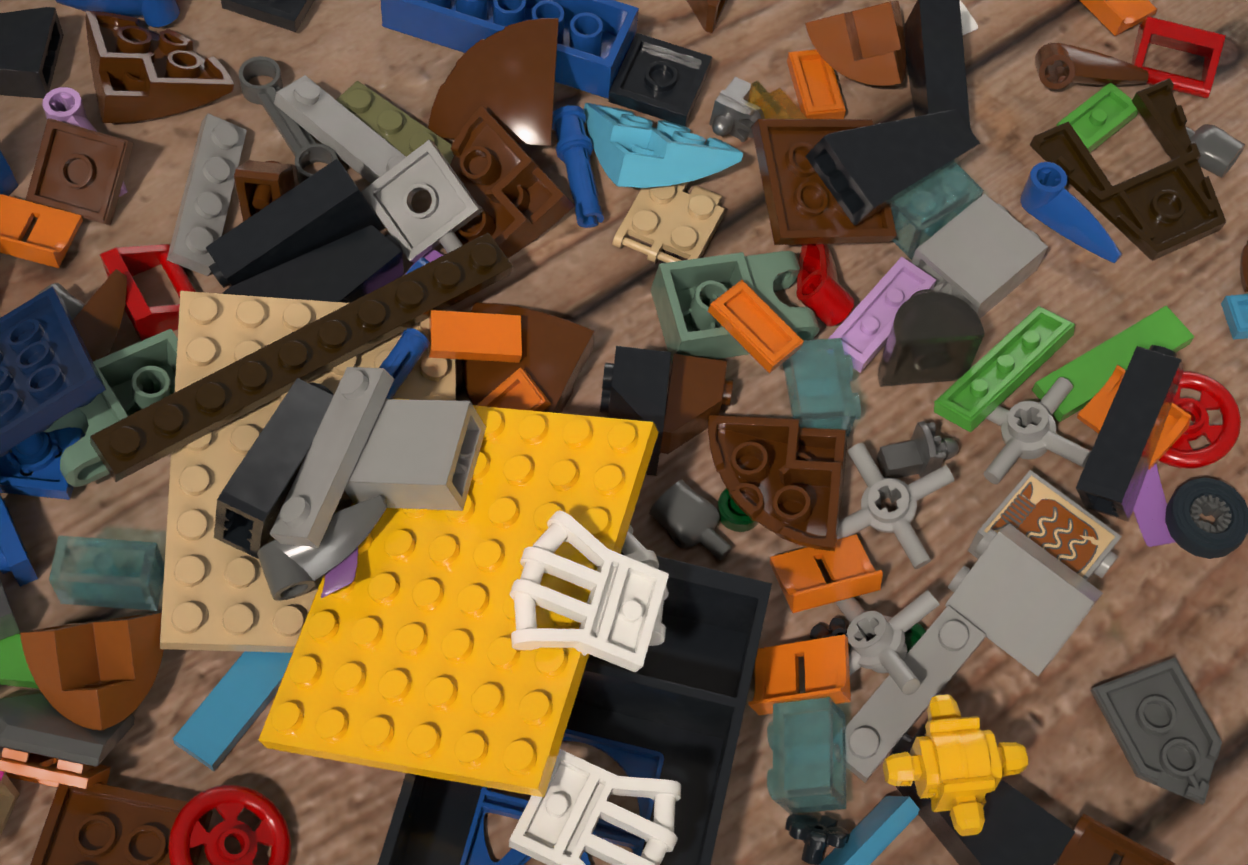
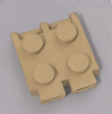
(671, 222)

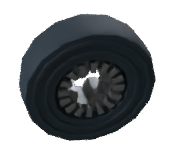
(1209, 498)

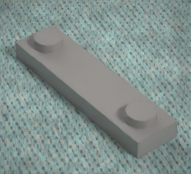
(337, 128)
(332, 457)
(891, 712)

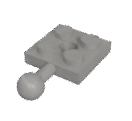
(450, 206)

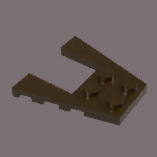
(1156, 208)

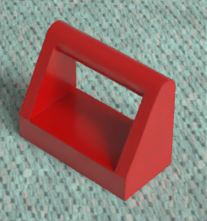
(1183, 39)
(137, 259)

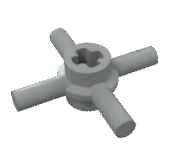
(1031, 431)
(896, 490)
(879, 640)

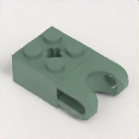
(688, 287)
(132, 382)

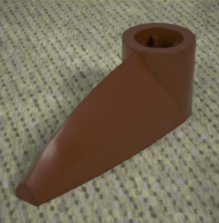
(1084, 67)
(102, 316)

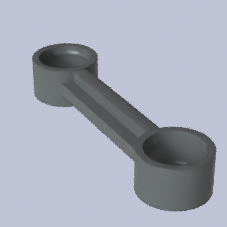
(297, 138)

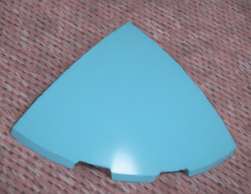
(650, 156)

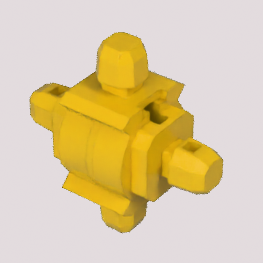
(955, 764)

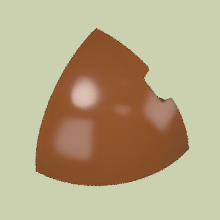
(863, 43)
(96, 668)

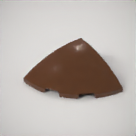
(148, 73)
(509, 77)
(506, 184)
(551, 355)
(783, 475)

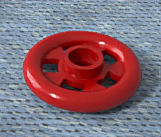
(1220, 437)
(229, 802)

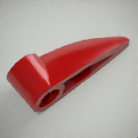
(819, 285)

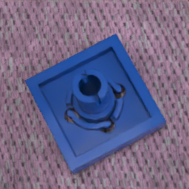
(38, 456)

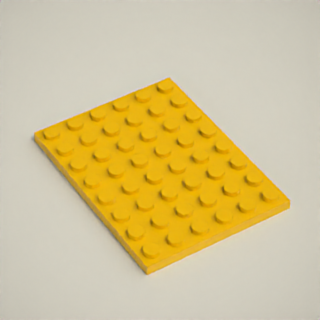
(418, 650)

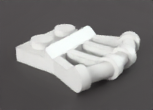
(620, 604)
(578, 793)

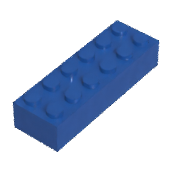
(590, 32)

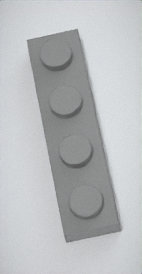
(206, 193)

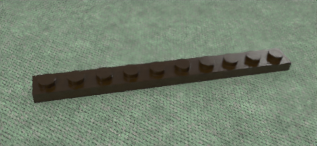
(301, 355)

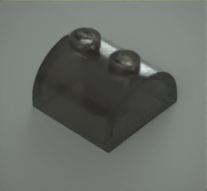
(930, 340)

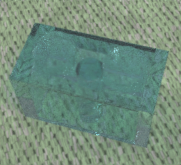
(932, 206)
(820, 386)
(107, 573)
(808, 756)

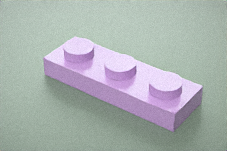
(870, 322)

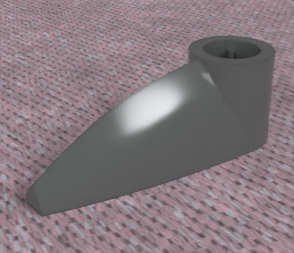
(293, 568)

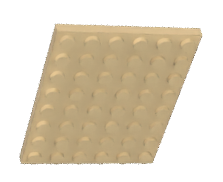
(211, 590)

